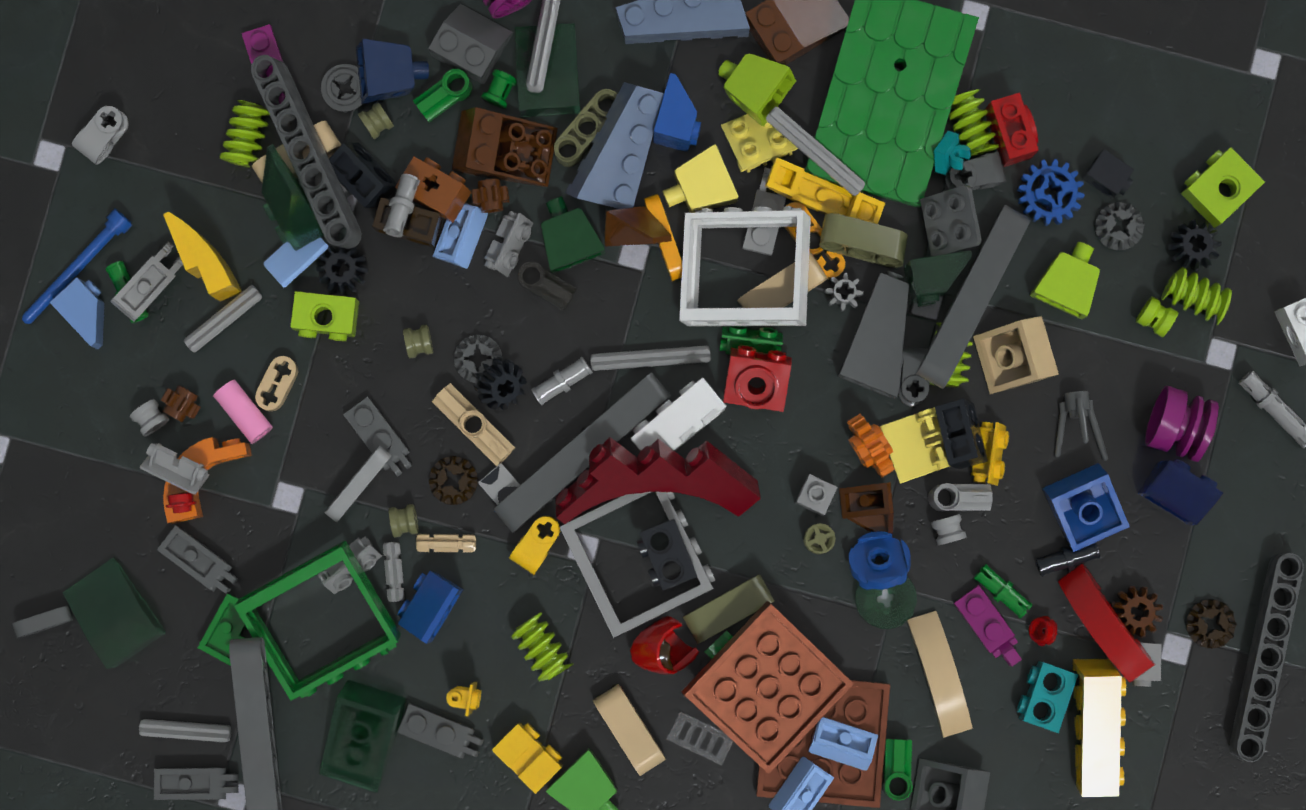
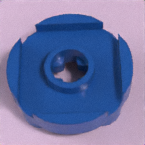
(881, 576)

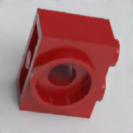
(1013, 129)
(771, 367)

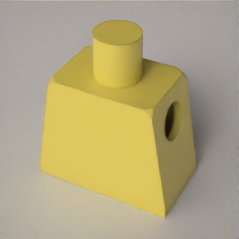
(702, 183)

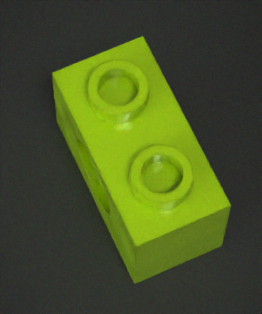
(309, 305)

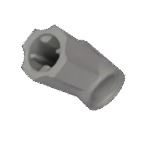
(963, 497)

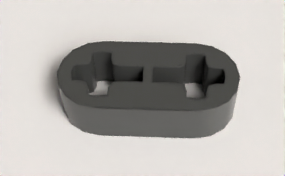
(42, 622)

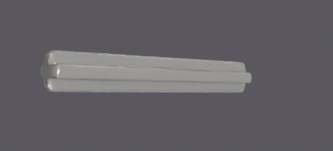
(542, 45)
(815, 151)
(650, 358)

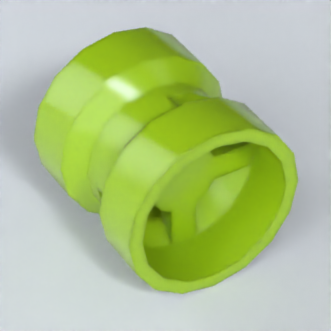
(1157, 316)

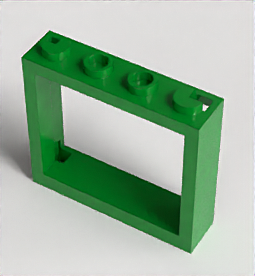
(333, 671)

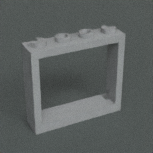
(616, 628)

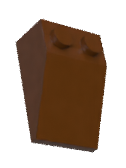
(794, 26)

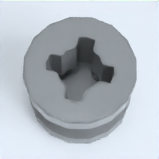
(149, 417)
(948, 529)

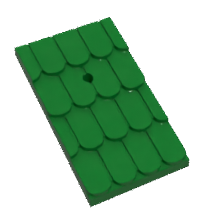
(890, 119)

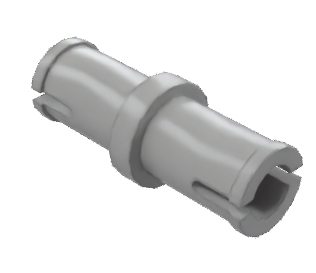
(401, 205)
(561, 381)

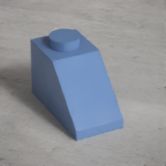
(82, 310)

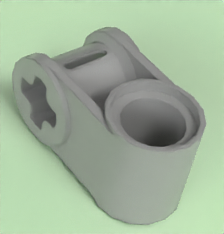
(98, 136)

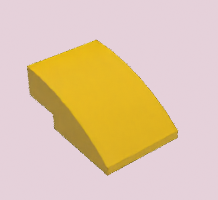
(202, 259)

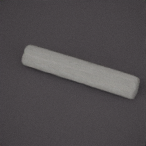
(223, 318)
(185, 730)

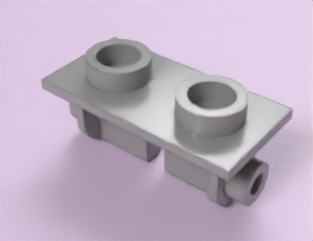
(515, 231)
(181, 473)
(338, 577)

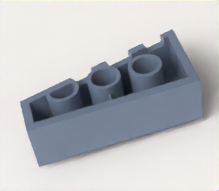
(681, 19)
(619, 150)

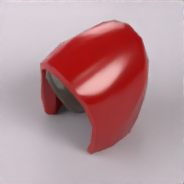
(660, 648)

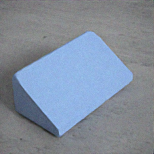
(461, 237)
(287, 263)
(843, 743)
(802, 787)

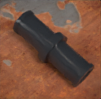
(1066, 559)

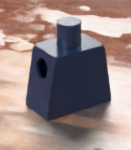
(387, 70)

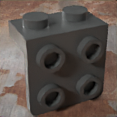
(951, 221)

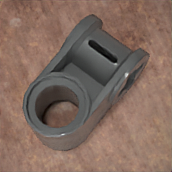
(980, 172)
(911, 361)

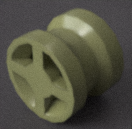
(375, 120)
(418, 341)
(403, 520)
(824, 537)

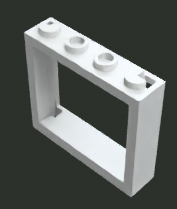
(736, 218)

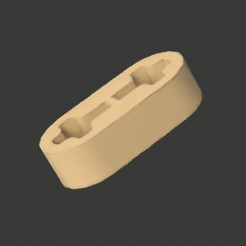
(283, 387)

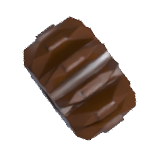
(1135, 599)

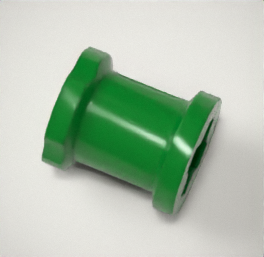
(499, 89)

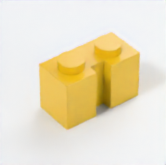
(528, 757)

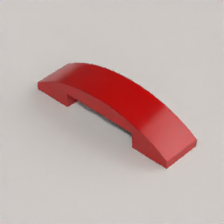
(1104, 624)

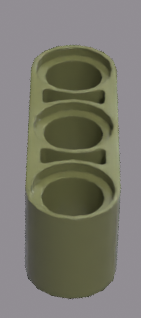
(574, 137)
(863, 240)
(728, 609)

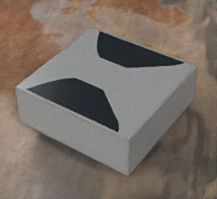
(499, 483)

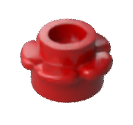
(181, 502)
(1043, 630)

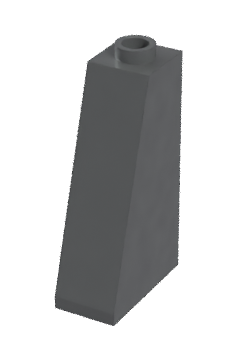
(877, 345)

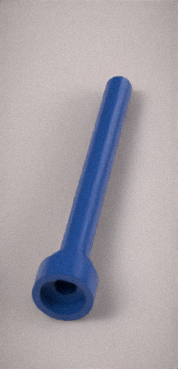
(115, 225)

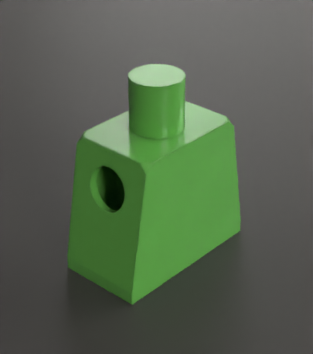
(584, 785)

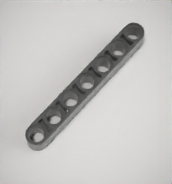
(294, 144)
(973, 297)
(574, 457)
(1277, 645)
(255, 724)

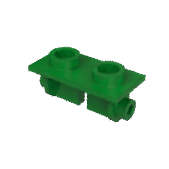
(762, 339)

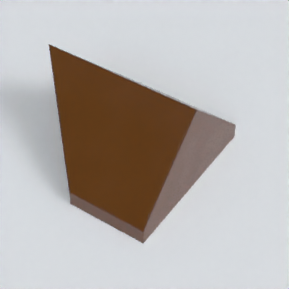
(633, 227)
(869, 506)

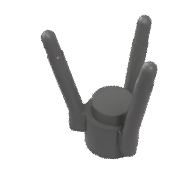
(1080, 407)

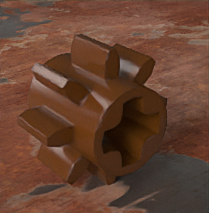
(490, 196)
(180, 403)

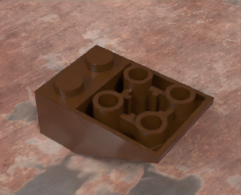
(504, 147)

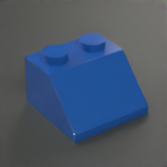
(677, 118)
(1086, 507)
(429, 606)

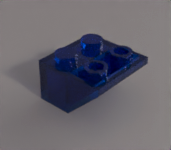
(1180, 491)

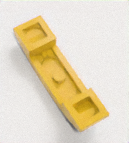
(820, 194)

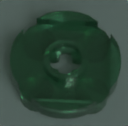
(887, 617)

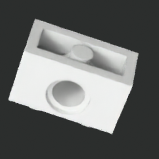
(1293, 323)

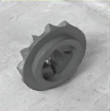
(331, 93)
(1106, 222)
(467, 348)

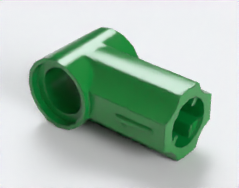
(440, 97)
(897, 764)

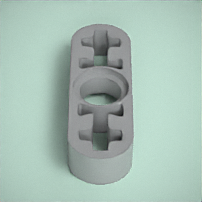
(357, 483)

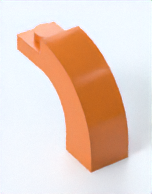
(209, 454)

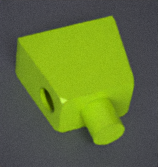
(756, 85)
(1069, 282)

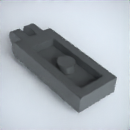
(376, 431)
(197, 560)
(438, 732)
(193, 783)

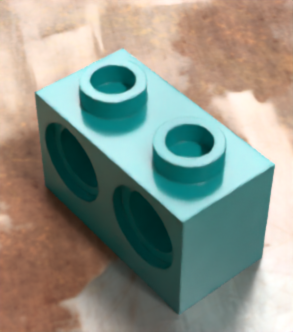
(1055, 699)

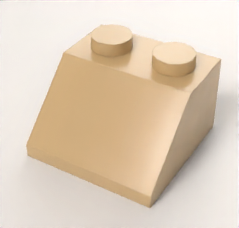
(1015, 354)

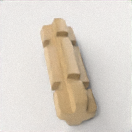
(446, 543)

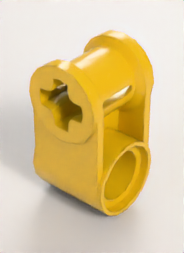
(532, 547)

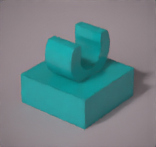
(948, 153)

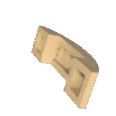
(940, 673)

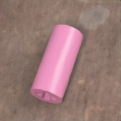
(243, 411)

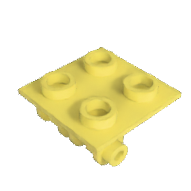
(754, 143)
(916, 445)

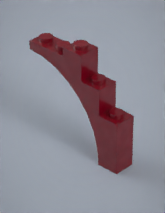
(658, 468)

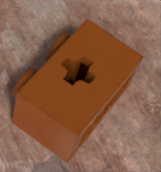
(448, 197)

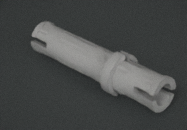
(1273, 404)

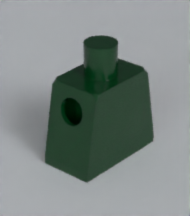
(569, 237)

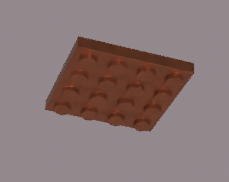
(767, 687)
(861, 707)

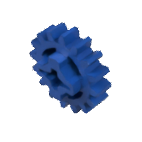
(1046, 180)

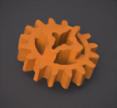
(870, 445)

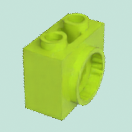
(1204, 192)

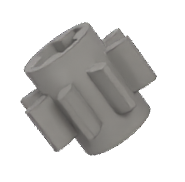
(850, 287)

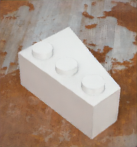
(682, 418)

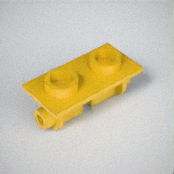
(994, 442)
(465, 698)

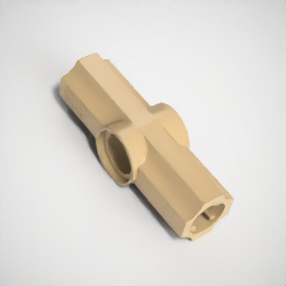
(459, 410)

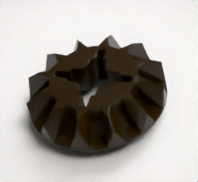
(467, 483)
(1198, 628)

